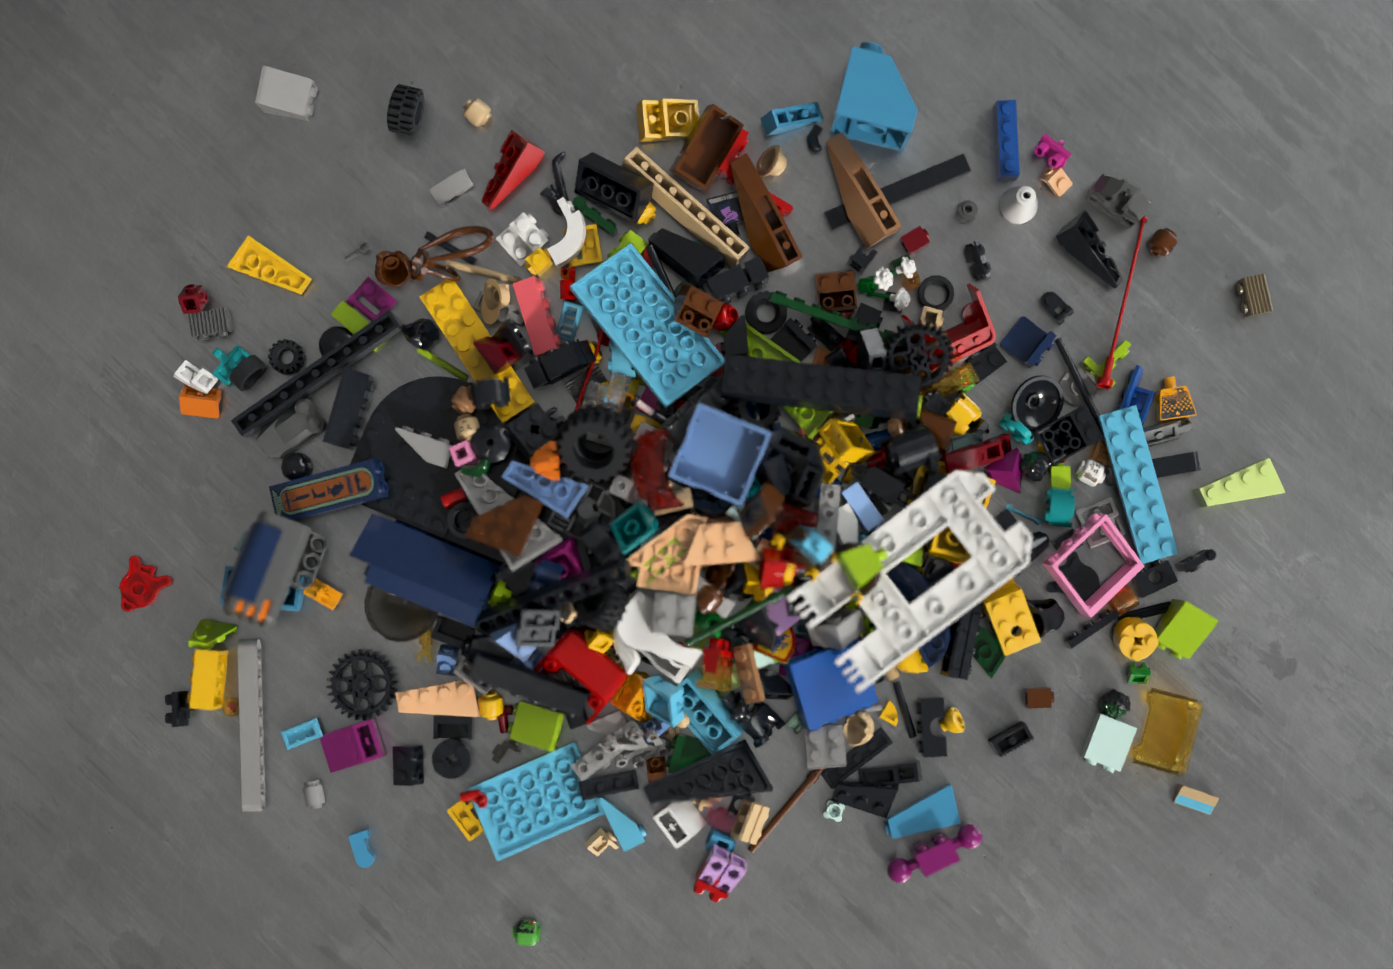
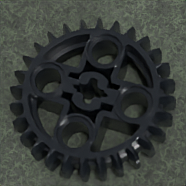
(920, 345)
(359, 692)

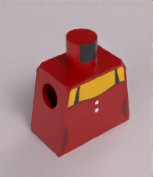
(778, 568)

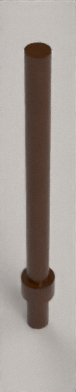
(812, 777)

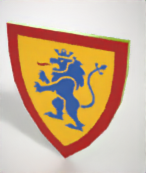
(784, 647)

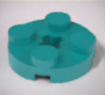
(1019, 431)

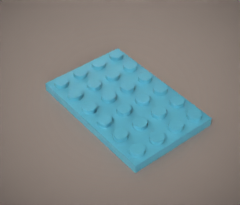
(534, 802)

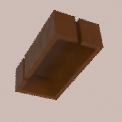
(706, 147)

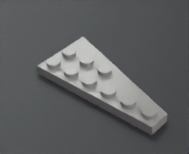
(486, 496)

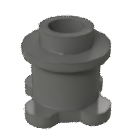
(963, 215)

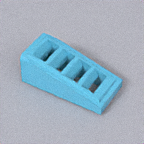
(578, 314)

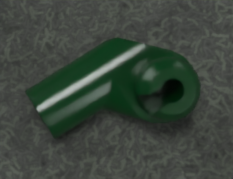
(477, 470)

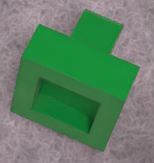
(1138, 675)

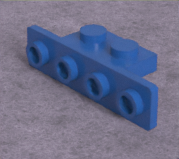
(1137, 396)

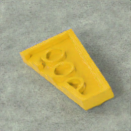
(265, 265)

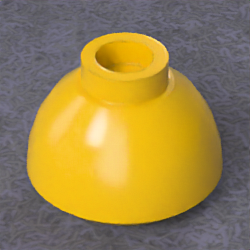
(952, 721)

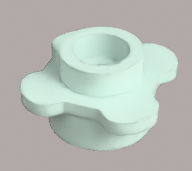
(838, 807)

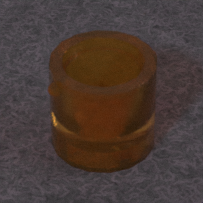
(1123, 600)

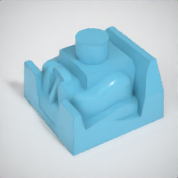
(663, 700)

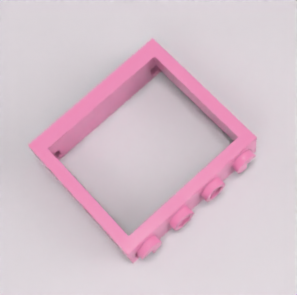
(1113, 584)

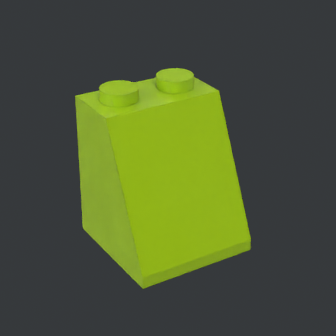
(1183, 629)
(536, 725)

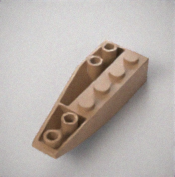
(860, 194)

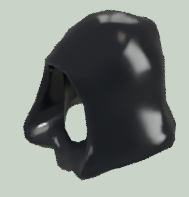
(1046, 615)

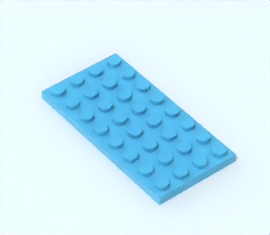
(638, 319)

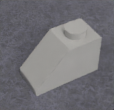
(609, 723)

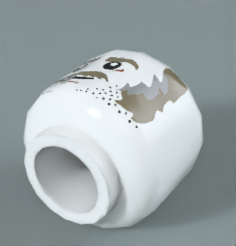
(1090, 472)

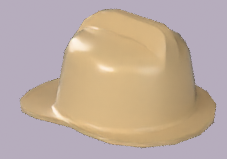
(495, 298)

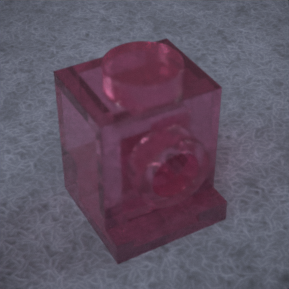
(721, 819)

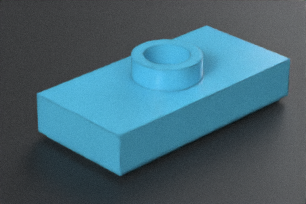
(301, 734)

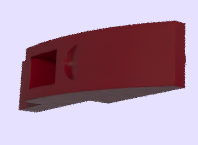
(978, 454)

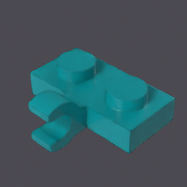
(228, 363)

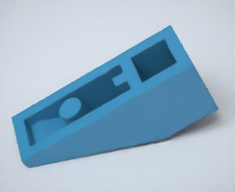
(791, 118)

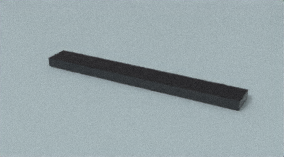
(909, 186)

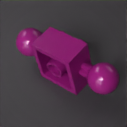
(935, 854)

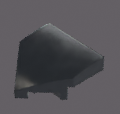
(759, 628)

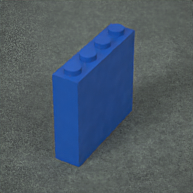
(823, 690)

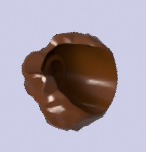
(392, 268)

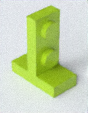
(1097, 371)

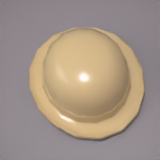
(771, 162)

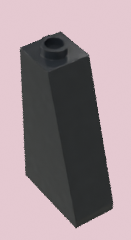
(686, 257)

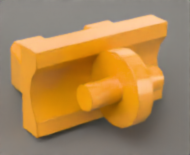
(323, 594)

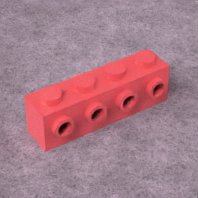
(536, 315)

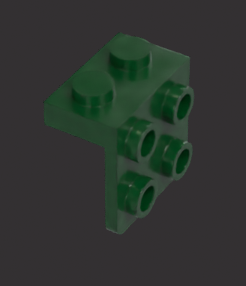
(685, 752)

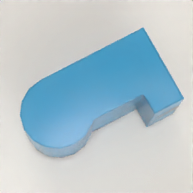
(361, 849)

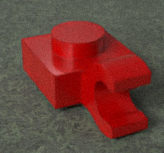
(569, 279)

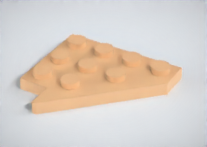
(676, 576)

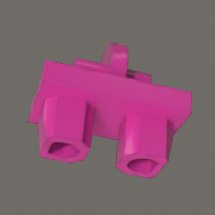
(1053, 151)

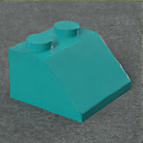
(634, 526)

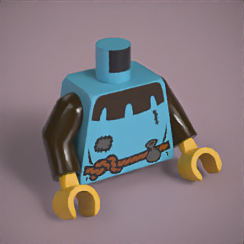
(810, 545)

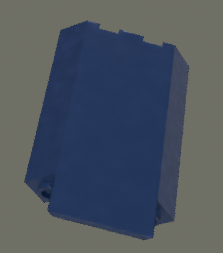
(426, 568)

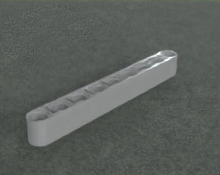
(251, 725)

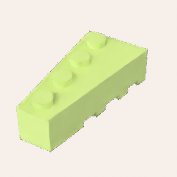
(1246, 483)

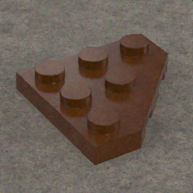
(506, 525)

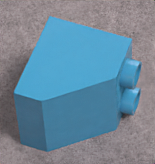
(874, 100)

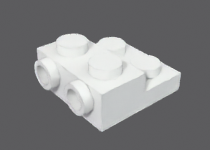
(523, 238)

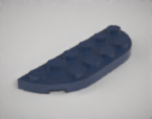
(912, 586)

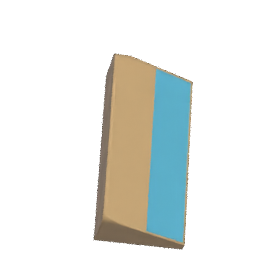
(1195, 799)

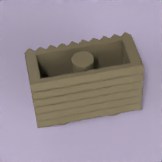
(1254, 295)

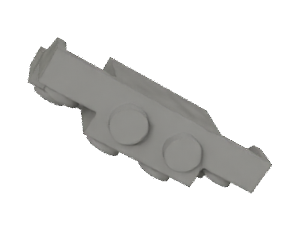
(624, 487)

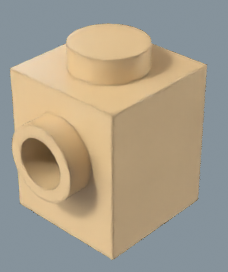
(932, 315)

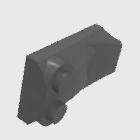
(292, 429)

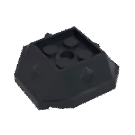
(802, 459)

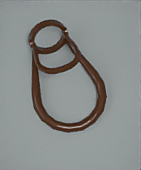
(454, 255)

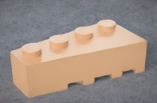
(449, 698)

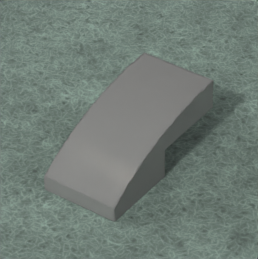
(451, 187)

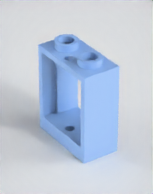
(863, 508)

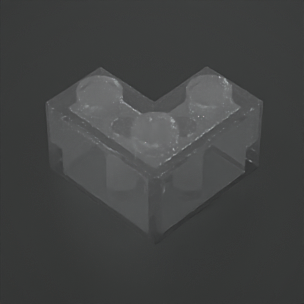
(608, 396)

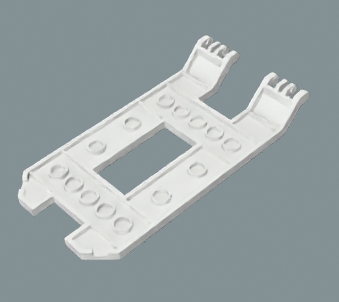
(904, 626)

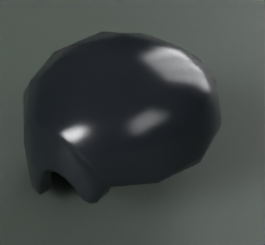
(296, 466)

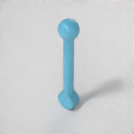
(1038, 521)

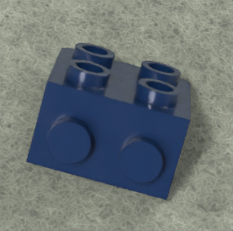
(1028, 342)

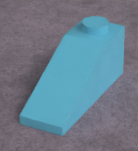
(625, 827)

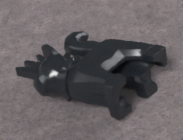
(753, 721)

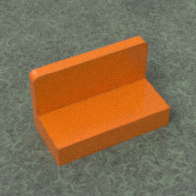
(200, 404)

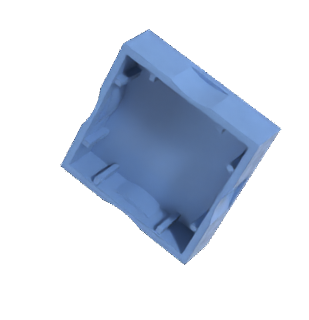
(720, 454)

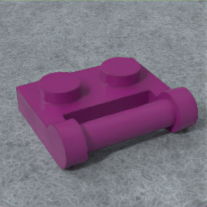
(375, 295)

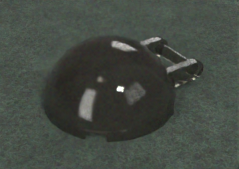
(397, 617)

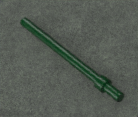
(772, 598)

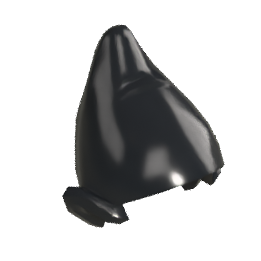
(421, 333)

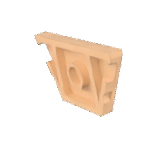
(720, 545)

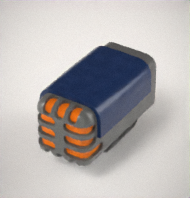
(268, 566)

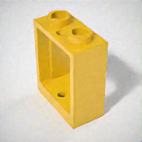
(845, 441)

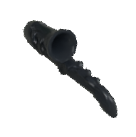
(549, 192)

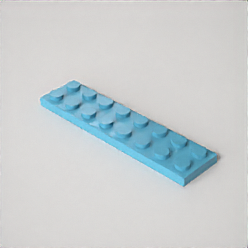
(1137, 484)

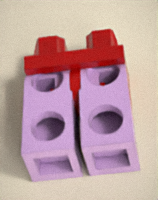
(719, 873)

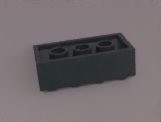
(613, 187)
(348, 409)

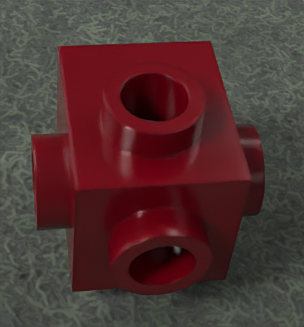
(192, 299)

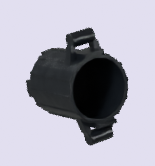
(911, 449)

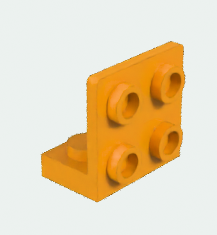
(631, 698)

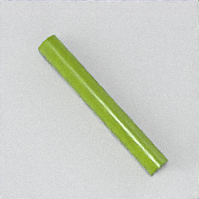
(443, 364)

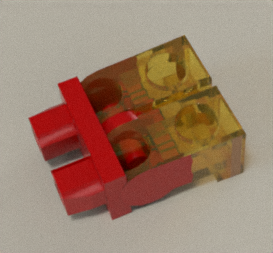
(717, 666)

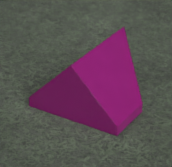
(1007, 471)

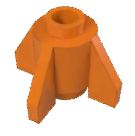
(546, 461)

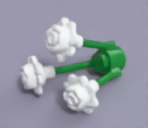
(884, 279)

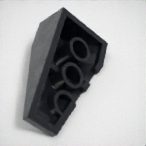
(1083, 243)

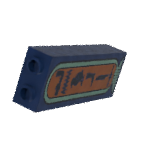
(330, 490)

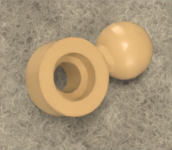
(673, 732)

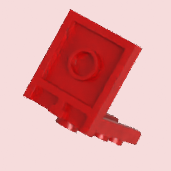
(725, 170)

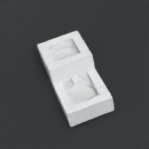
(195, 378)

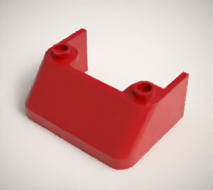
(968, 336)
(586, 665)

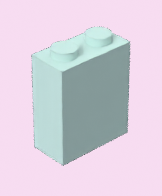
(1108, 743)

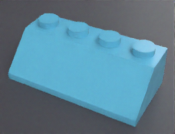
(708, 715)

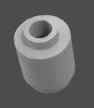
(313, 794)

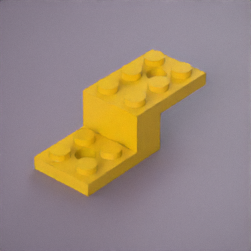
(1006, 609)

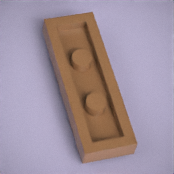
(748, 673)

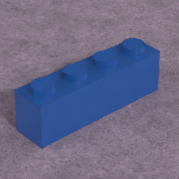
(1006, 140)

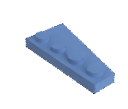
(557, 495)

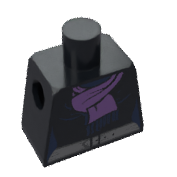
(727, 210)

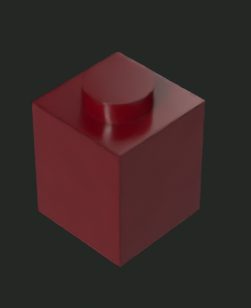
(915, 240)

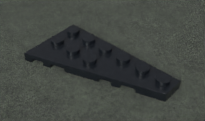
(720, 775)

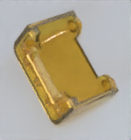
(1168, 732)

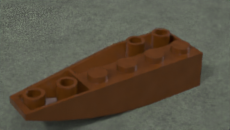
(762, 219)

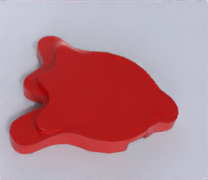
(140, 586)

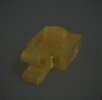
(427, 643)

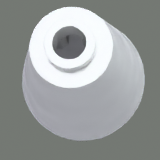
(1018, 204)

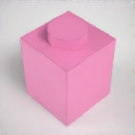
(463, 454)

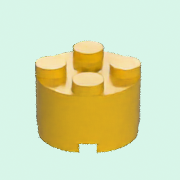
(963, 412)
(1136, 648)

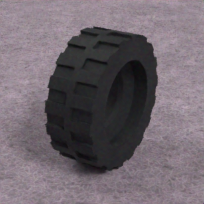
(753, 320)

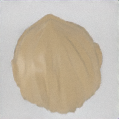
(858, 728)

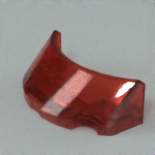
(650, 472)

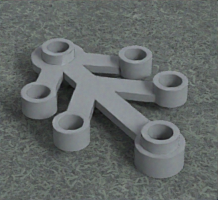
(659, 747)

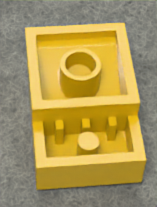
(666, 119)

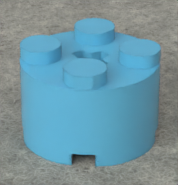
(619, 363)

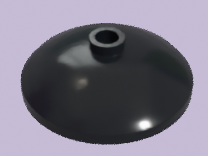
(1045, 404)

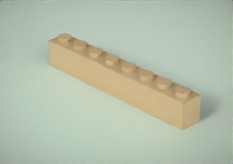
(687, 209)

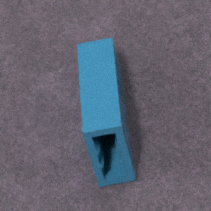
(928, 813)

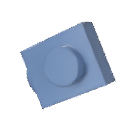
(447, 660)

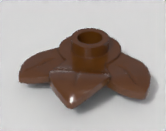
(718, 573)

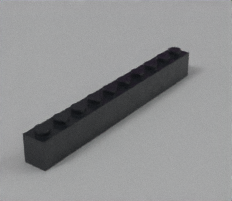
(317, 374)

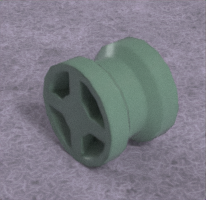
(795, 723)

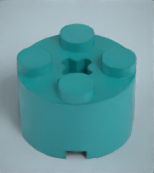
(1060, 507)

